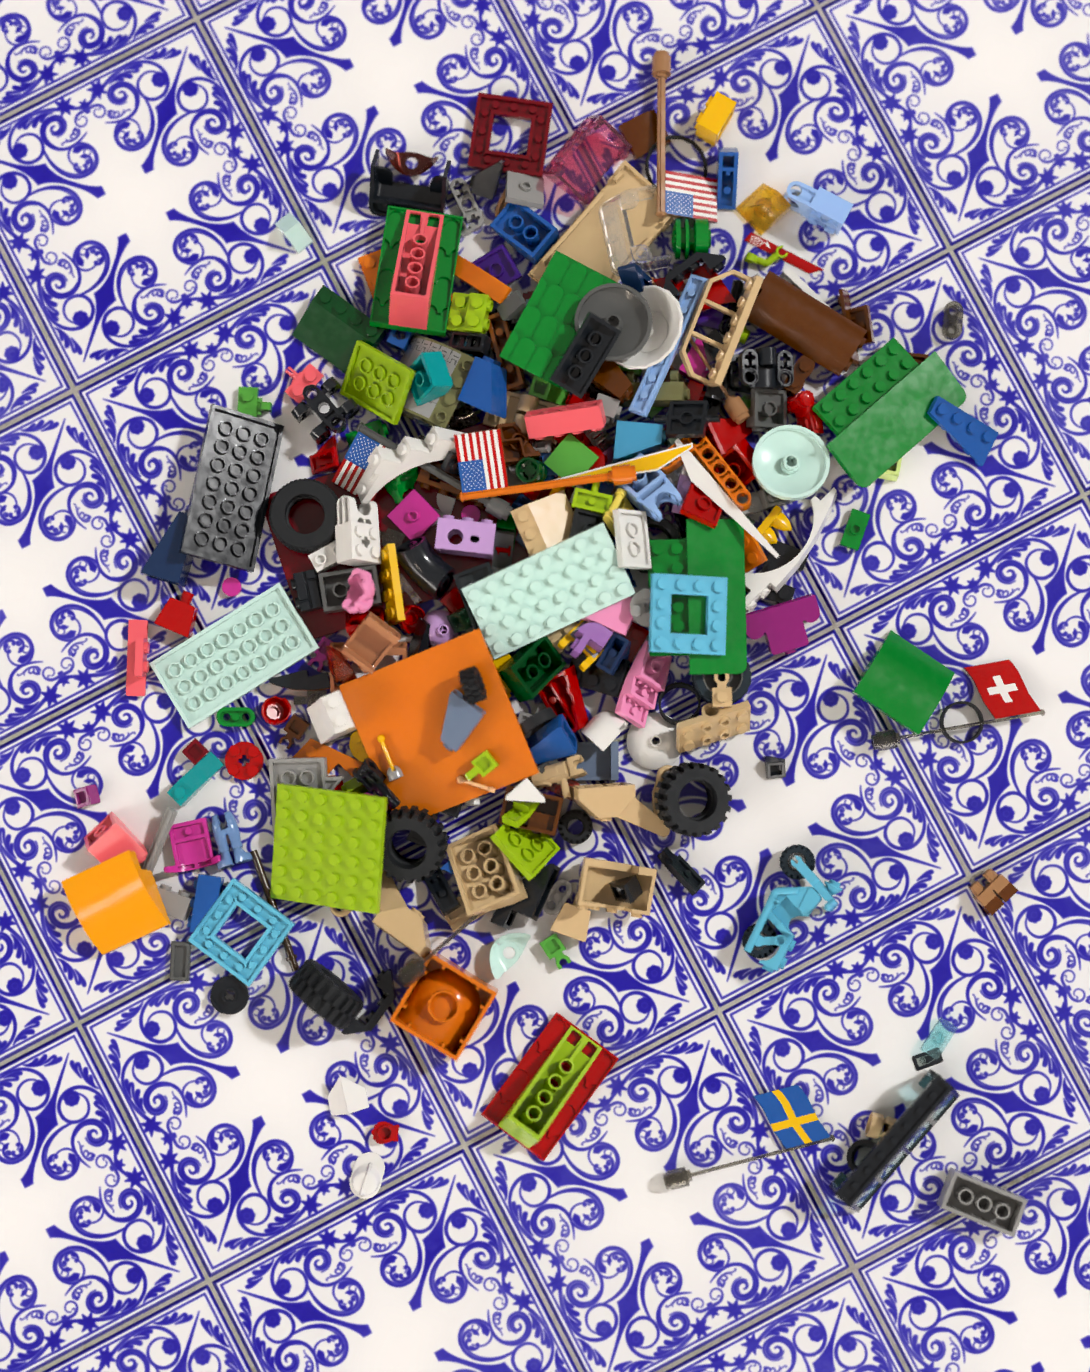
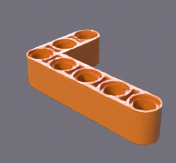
(710, 465)

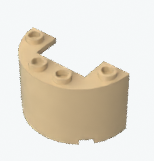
(596, 892)

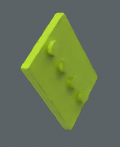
(377, 382)

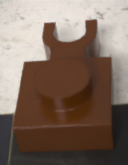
(295, 728)

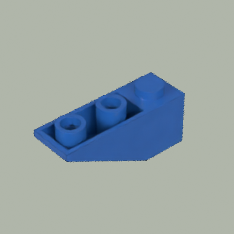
(207, 892)

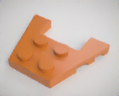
(316, 749)

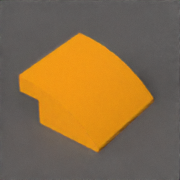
(116, 902)

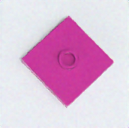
(414, 515)

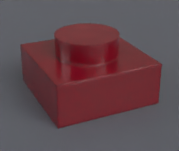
(195, 751)

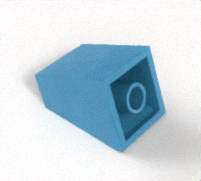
(636, 438)

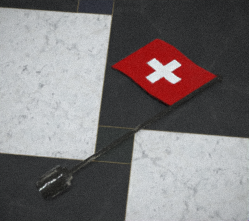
(1000, 691)

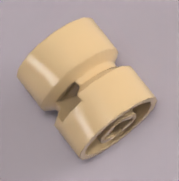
(875, 1125)

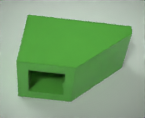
(547, 391)

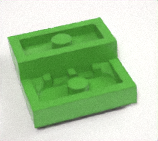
(571, 457)

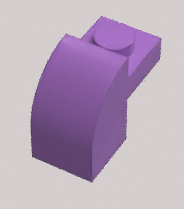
(590, 634)

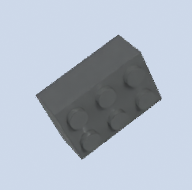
(335, 587)

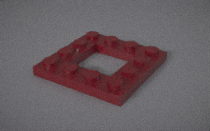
(517, 108)

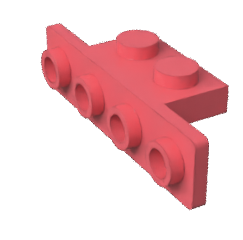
(137, 657)

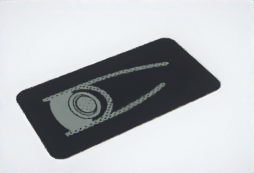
(924, 1061)

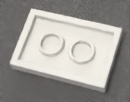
(632, 539)

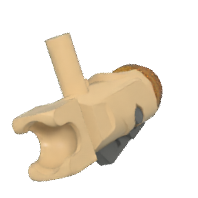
(558, 772)

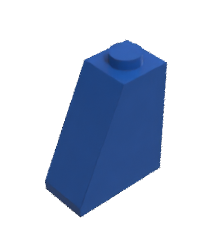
(553, 741)

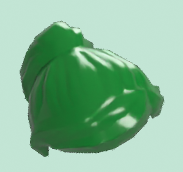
(401, 484)

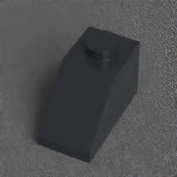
(487, 180)

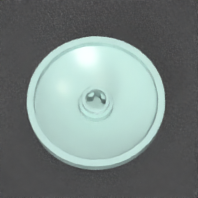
(790, 462)

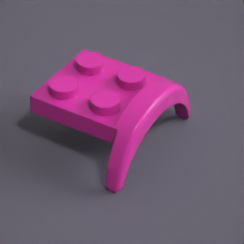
(191, 846)

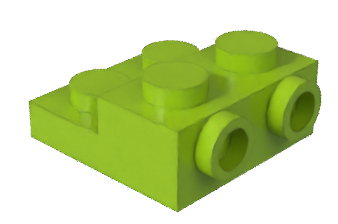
(470, 313)

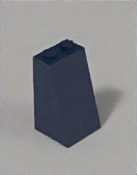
(166, 561)

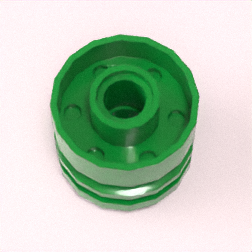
(691, 238)

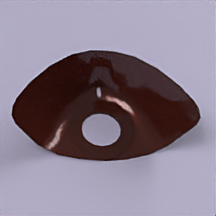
(399, 159)

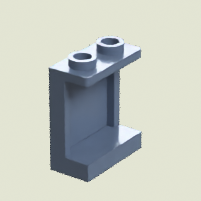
(598, 764)

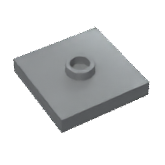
(524, 190)

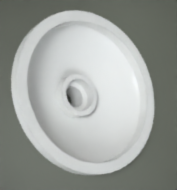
(642, 748)

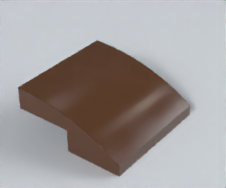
(641, 133)

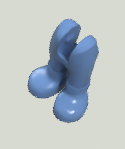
(234, 836)

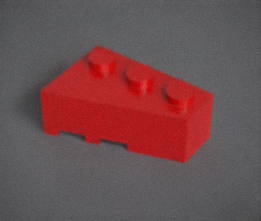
(566, 698)

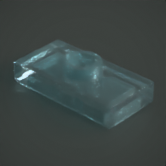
(938, 1038)

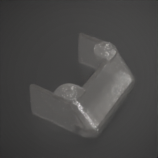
(618, 232)

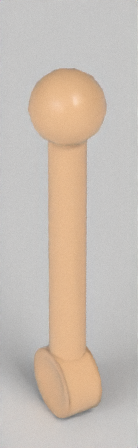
(460, 779)

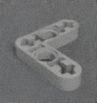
(469, 213)

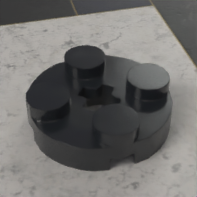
(225, 1005)

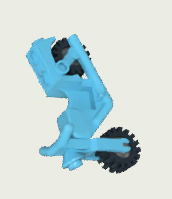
(785, 904)

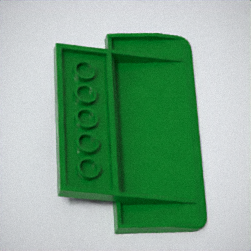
(884, 410)
(713, 554)

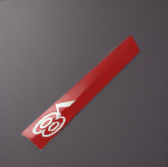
(790, 258)

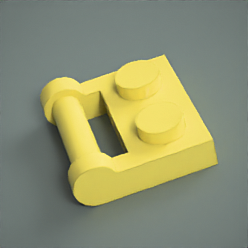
(619, 502)

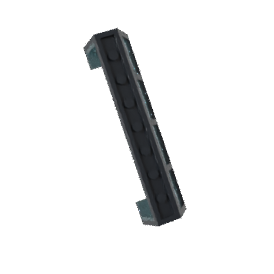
(896, 1142)

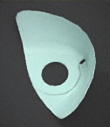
(498, 962)

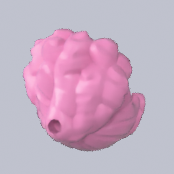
(361, 592)

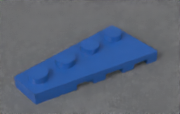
(964, 429)

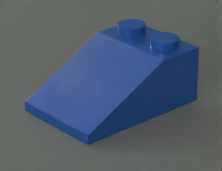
(525, 231)

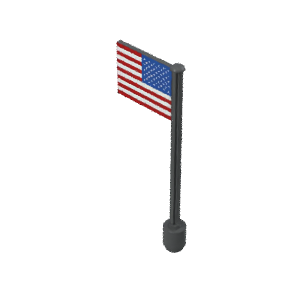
(356, 464)

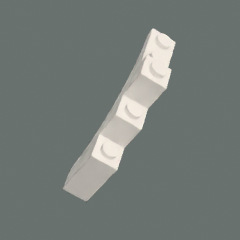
(411, 452)

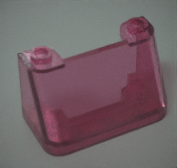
(587, 158)

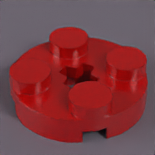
(252, 753)

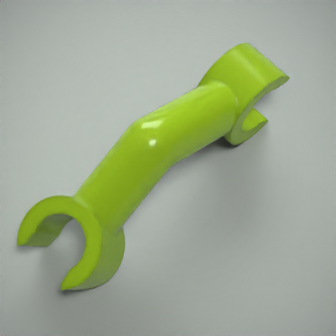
(752, 258)

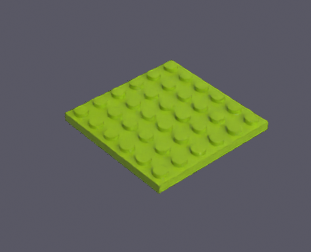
(328, 847)

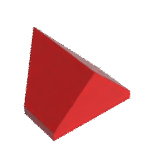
(326, 458)

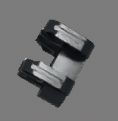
(760, 369)
(346, 411)

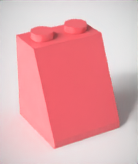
(113, 838)

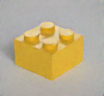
(715, 118)

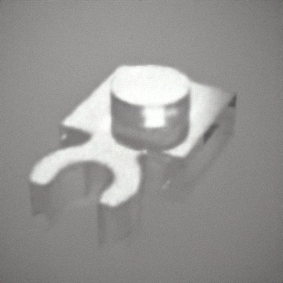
(405, 586)

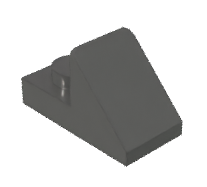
(512, 308)

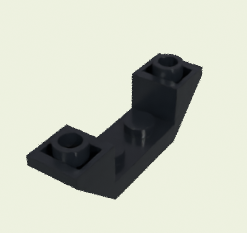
(710, 262)
(385, 983)

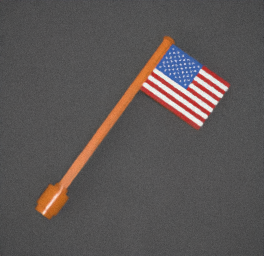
(485, 474)

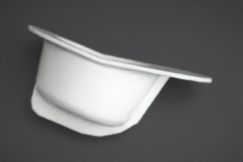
(367, 1175)

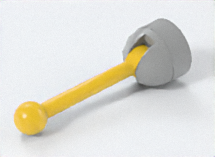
(393, 772)

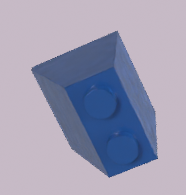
(486, 386)

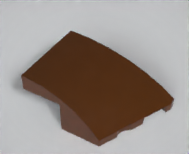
(515, 444)

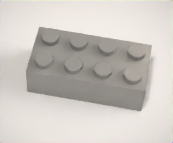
(982, 1202)

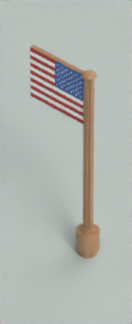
(678, 193)

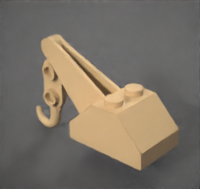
(619, 801)
(398, 920)

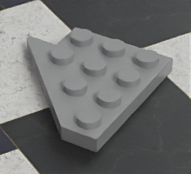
(299, 771)

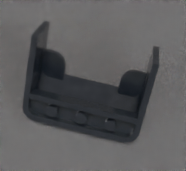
(388, 192)

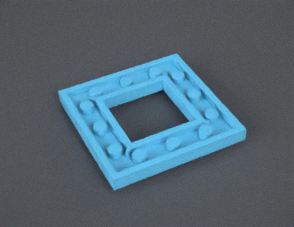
(660, 614)
(277, 927)

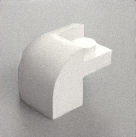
(604, 728)

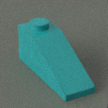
(195, 779)

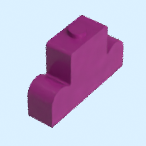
(783, 623)

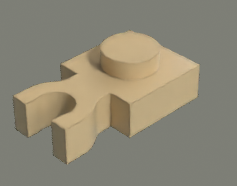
(721, 694)

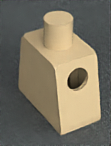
(572, 921)

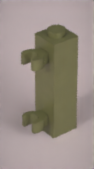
(669, 391)

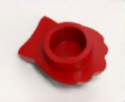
(385, 1132)

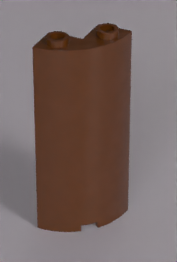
(806, 324)

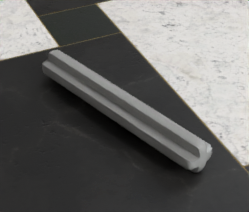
(160, 839)

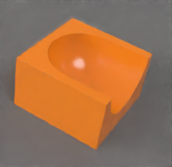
(444, 1006)

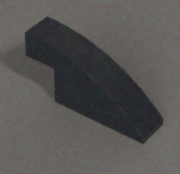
(531, 907)

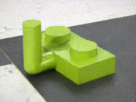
(592, 499)

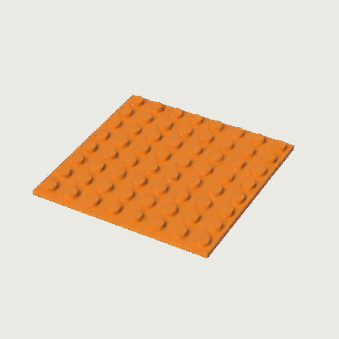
(409, 709)

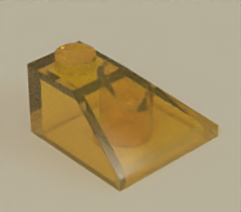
(763, 208)

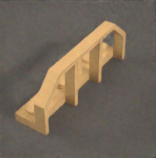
(732, 337)

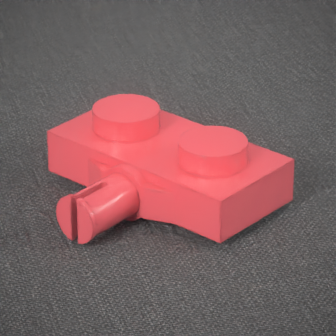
(308, 376)

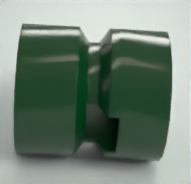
(531, 470)

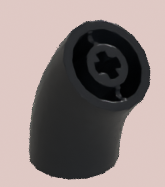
(425, 567)

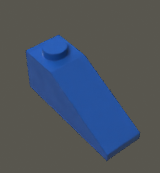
(727, 178)

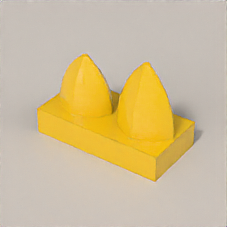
(777, 520)

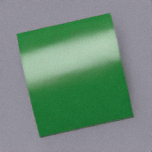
(903, 683)

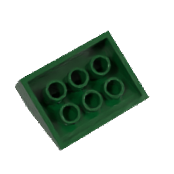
(333, 327)

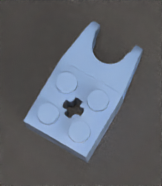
(819, 206)
(650, 492)

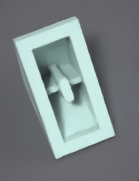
(294, 232)

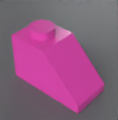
(697, 364)

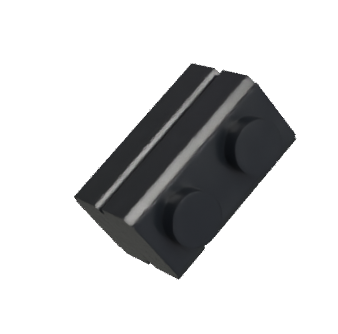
(308, 591)

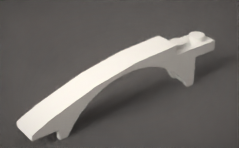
(759, 584)

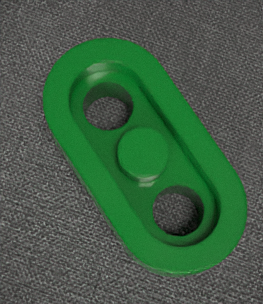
(236, 716)

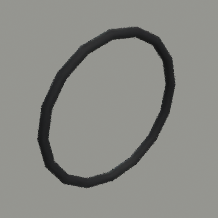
(674, 137)

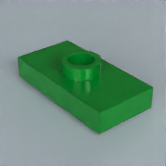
(854, 529)

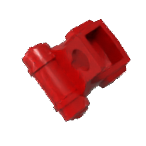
(801, 406)

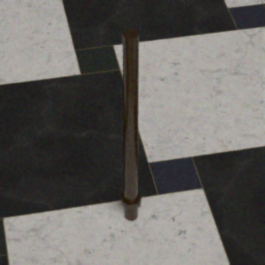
(291, 957)

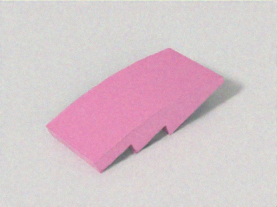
(614, 617)
(641, 686)

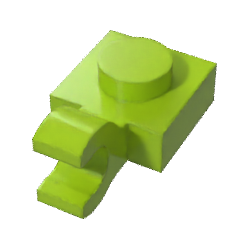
(482, 764)

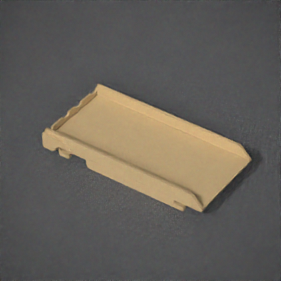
(585, 237)

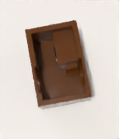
(543, 819)

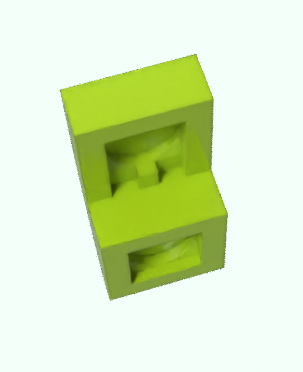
(519, 813)

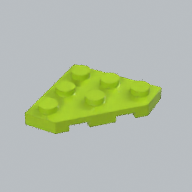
(525, 849)

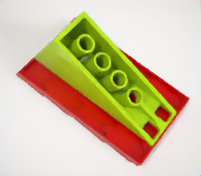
(549, 1086)

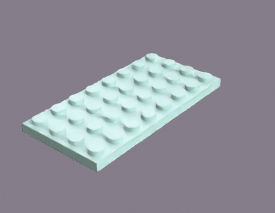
(548, 590)
(234, 655)

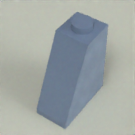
(459, 720)

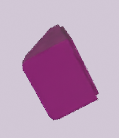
(86, 796)

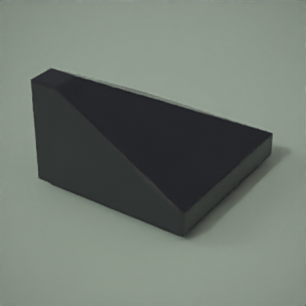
(774, 767)

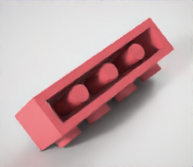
(565, 419)

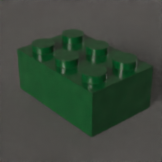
(532, 668)

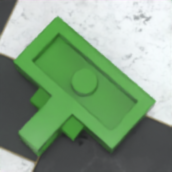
(250, 403)

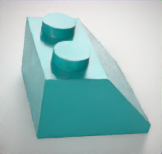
(431, 377)

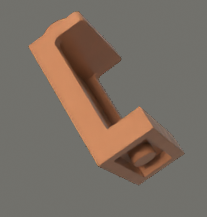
(370, 643)

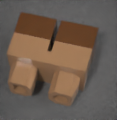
(994, 892)

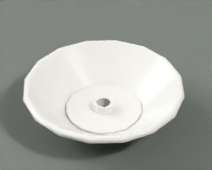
(665, 332)

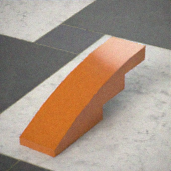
(481, 280)

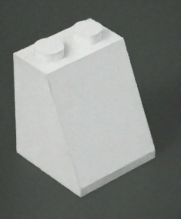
(331, 717)

